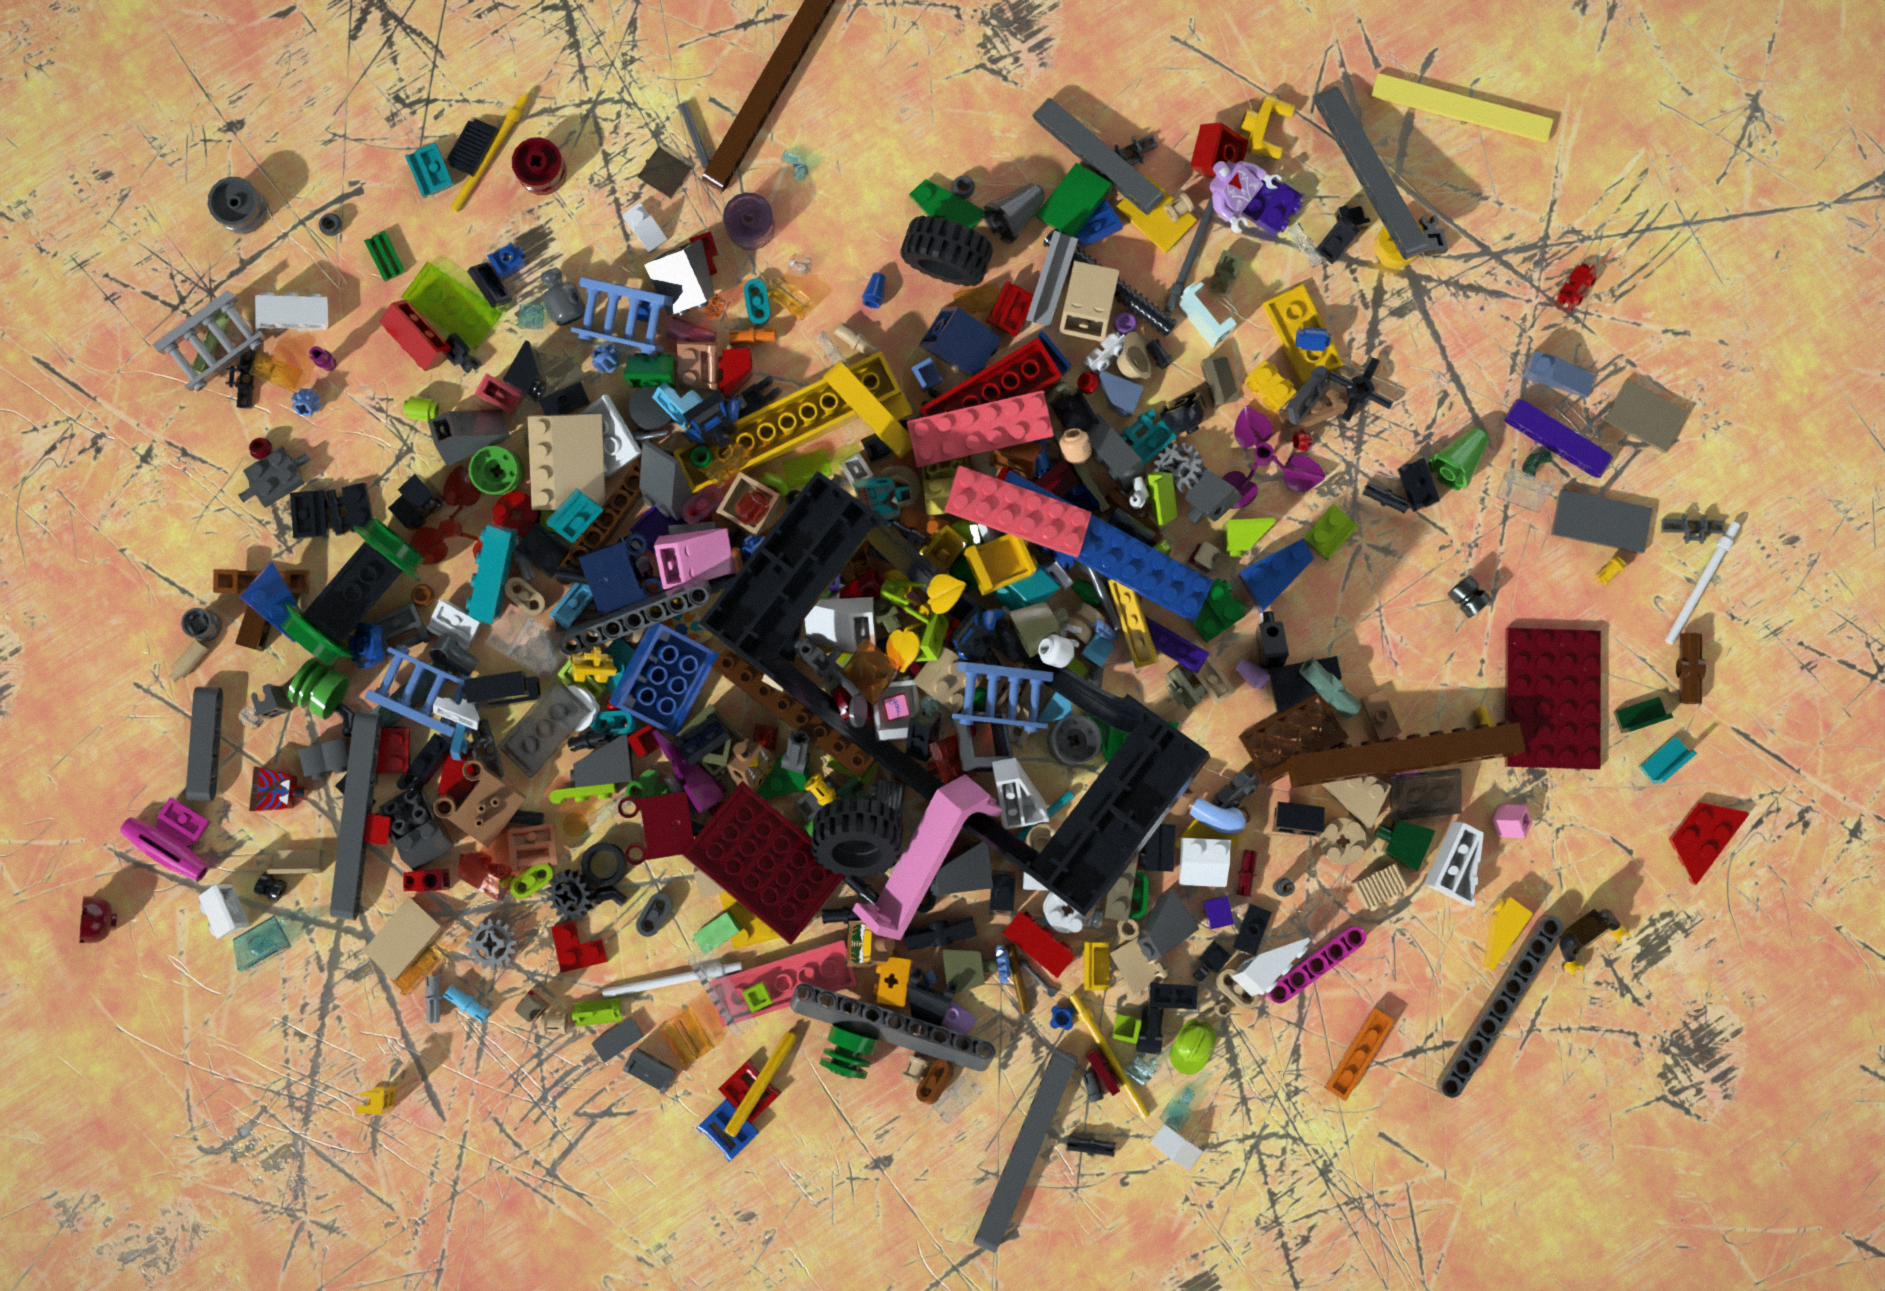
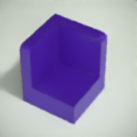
(1218, 912)

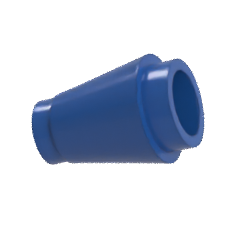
(874, 292)

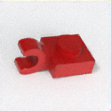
(709, 248)

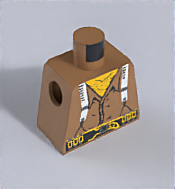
(750, 764)

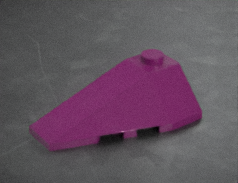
(699, 783)

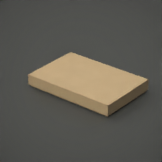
(403, 939)

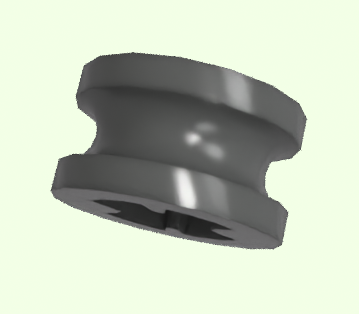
(1095, 918)

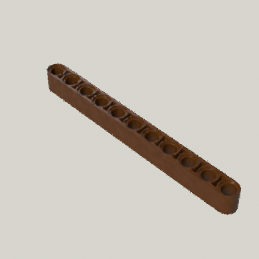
(766, 93)

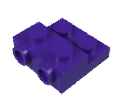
(1273, 206)

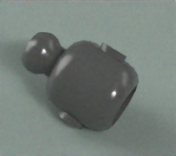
(561, 299)

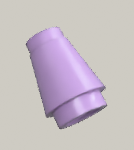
(1253, 674)

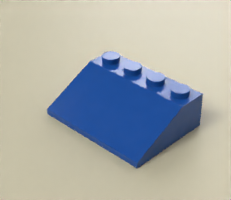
(663, 678)

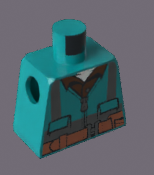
(881, 495)

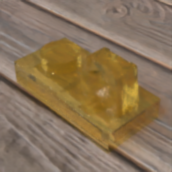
(275, 372)

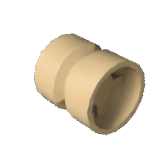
(1084, 617)

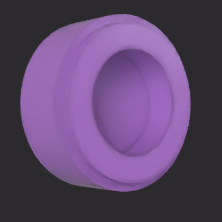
(1125, 323)

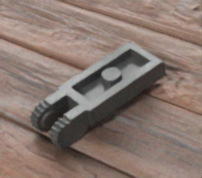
(1308, 395)

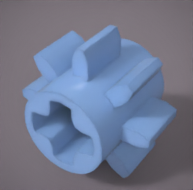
(605, 358)
(306, 402)

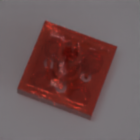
(947, 760)

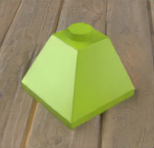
(1242, 534)

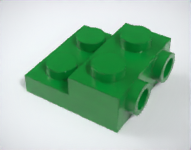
(1218, 611)

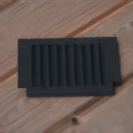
(472, 146)

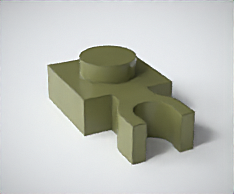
(1228, 268)

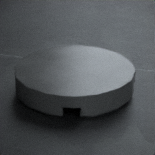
(646, 411)

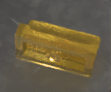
(417, 972)
(687, 1037)

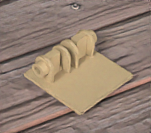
(1136, 967)

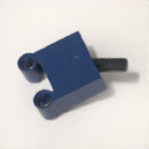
(612, 575)

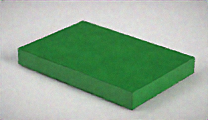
(1074, 200)

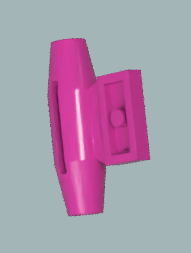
(170, 839)

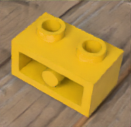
(1270, 386)

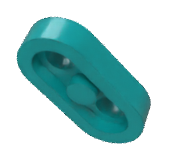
(757, 303)
(615, 721)

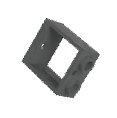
(1001, 741)

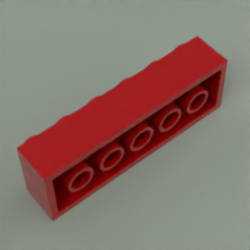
(1015, 375)

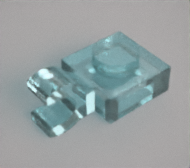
(930, 707)
(1177, 1112)

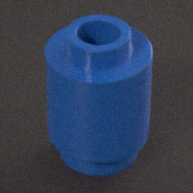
(1312, 339)

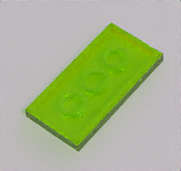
(451, 305)

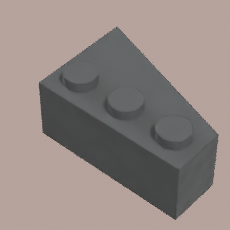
(1115, 455)

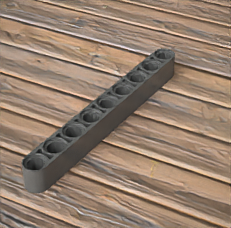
(1371, 173)
(356, 806)
(1509, 999)
(904, 1027)
(1025, 1150)

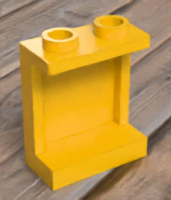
(1000, 563)

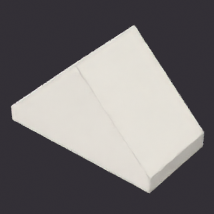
(855, 469)
(1176, 1147)

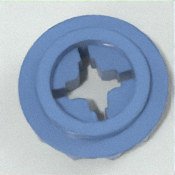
(1003, 964)

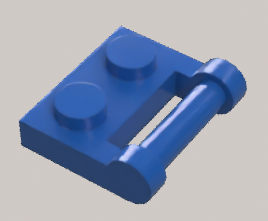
(722, 1116)

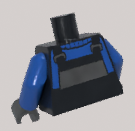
(713, 420)
(977, 632)

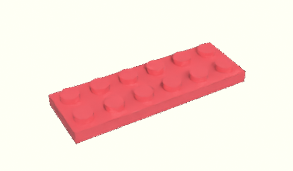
(980, 429)
(1017, 511)
(819, 967)

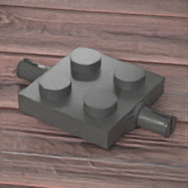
(274, 476)

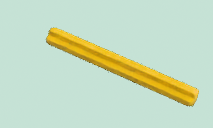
(760, 1083)

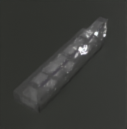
(721, 991)

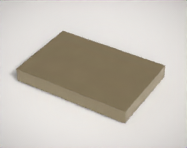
(1646, 416)

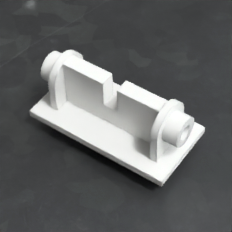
(1101, 360)

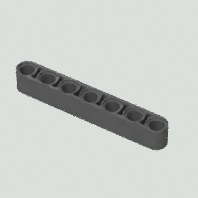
(1098, 156)
(642, 609)

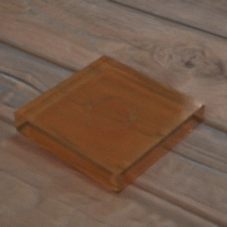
(871, 671)

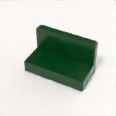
(1641, 715)

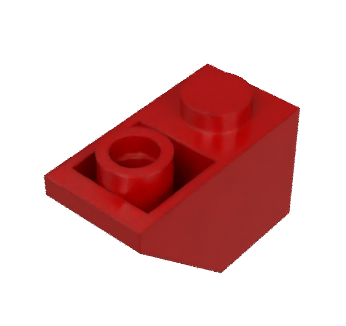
(736, 370)

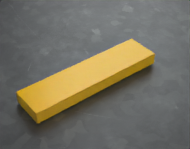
(1133, 625)

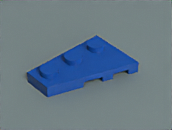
(269, 597)

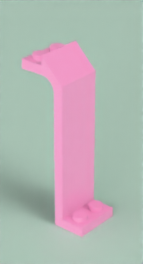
(924, 856)

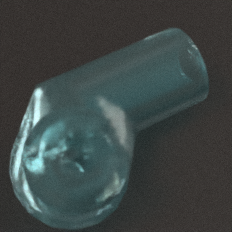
(798, 164)

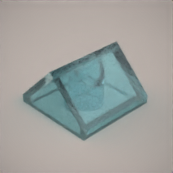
(260, 944)

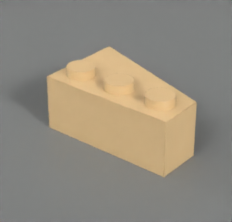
(1360, 797)

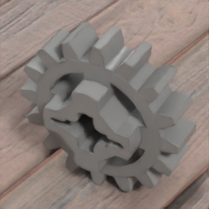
(1183, 469)
(491, 934)

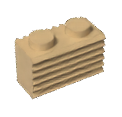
(1379, 887)

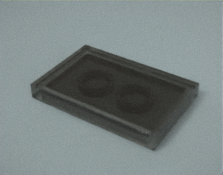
(1425, 794)

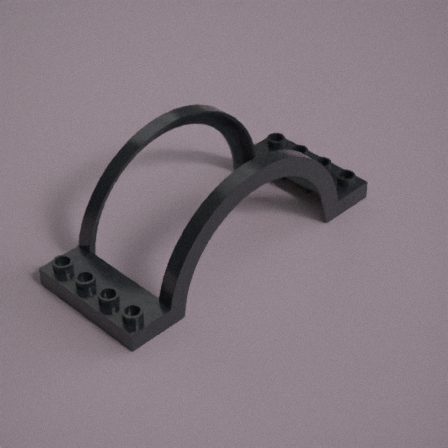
(1113, 816)

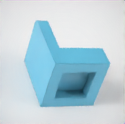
(1097, 650)

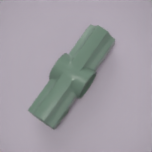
(1330, 688)

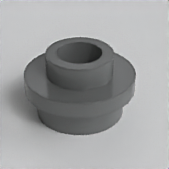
(963, 180)
(328, 218)

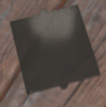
(664, 172)

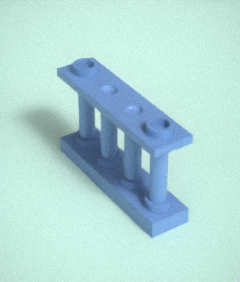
(636, 297)
(994, 675)
(402, 704)

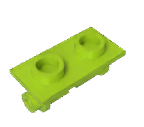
(597, 1012)

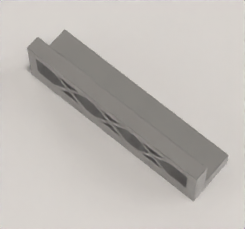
(1052, 279)

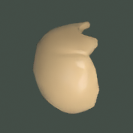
(1040, 836)

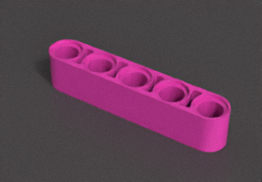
(1326, 959)

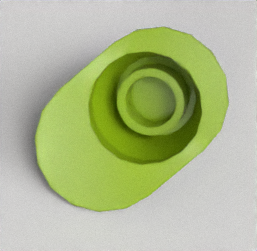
(1192, 1047)

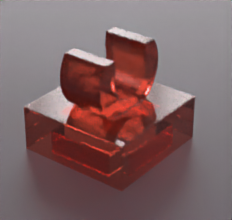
(766, 736)

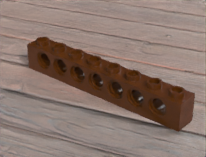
(794, 714)

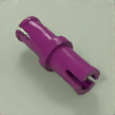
(322, 358)

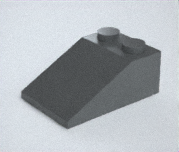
(663, 481)

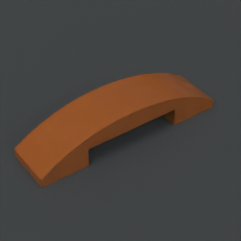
(235, 581)

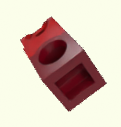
(866, 586)
(426, 880)

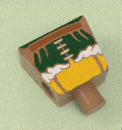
(865, 947)

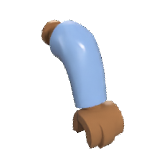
(1219, 819)

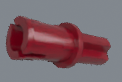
(1247, 873)

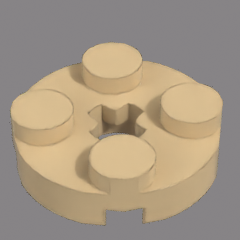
(1353, 849)

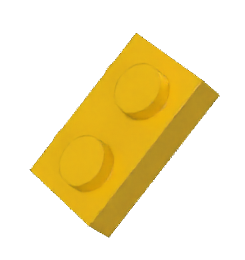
(947, 540)

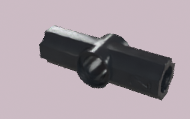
(940, 933)

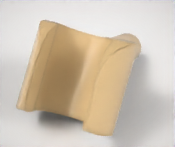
(1215, 1012)

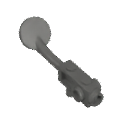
(826, 666)

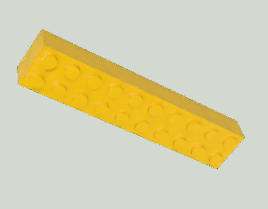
(793, 421)

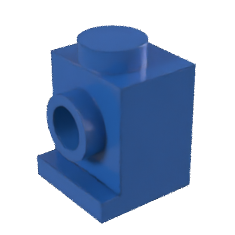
(508, 268)

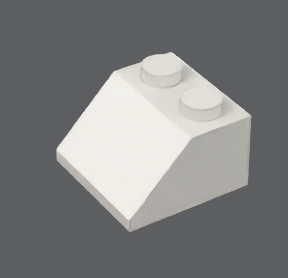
(1204, 862)
(223, 910)

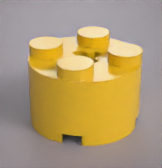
(1388, 252)

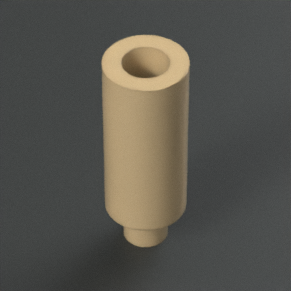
(188, 660)

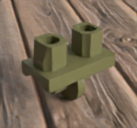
(887, 615)
(1181, 688)

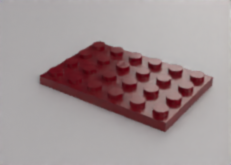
(1554, 696)
(763, 863)

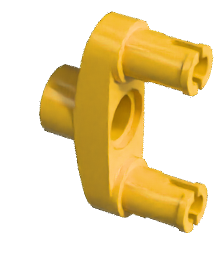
(1256, 124)

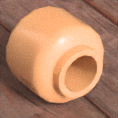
(1075, 446)

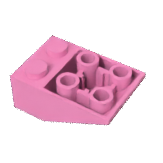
(693, 556)

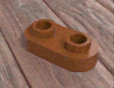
(935, 1081)

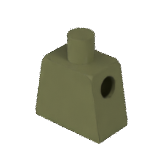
(1035, 624)
(966, 968)

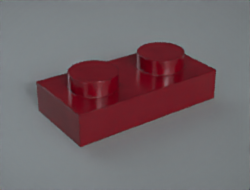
(1109, 1079)

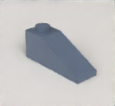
(1557, 374)

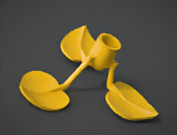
(943, 594)

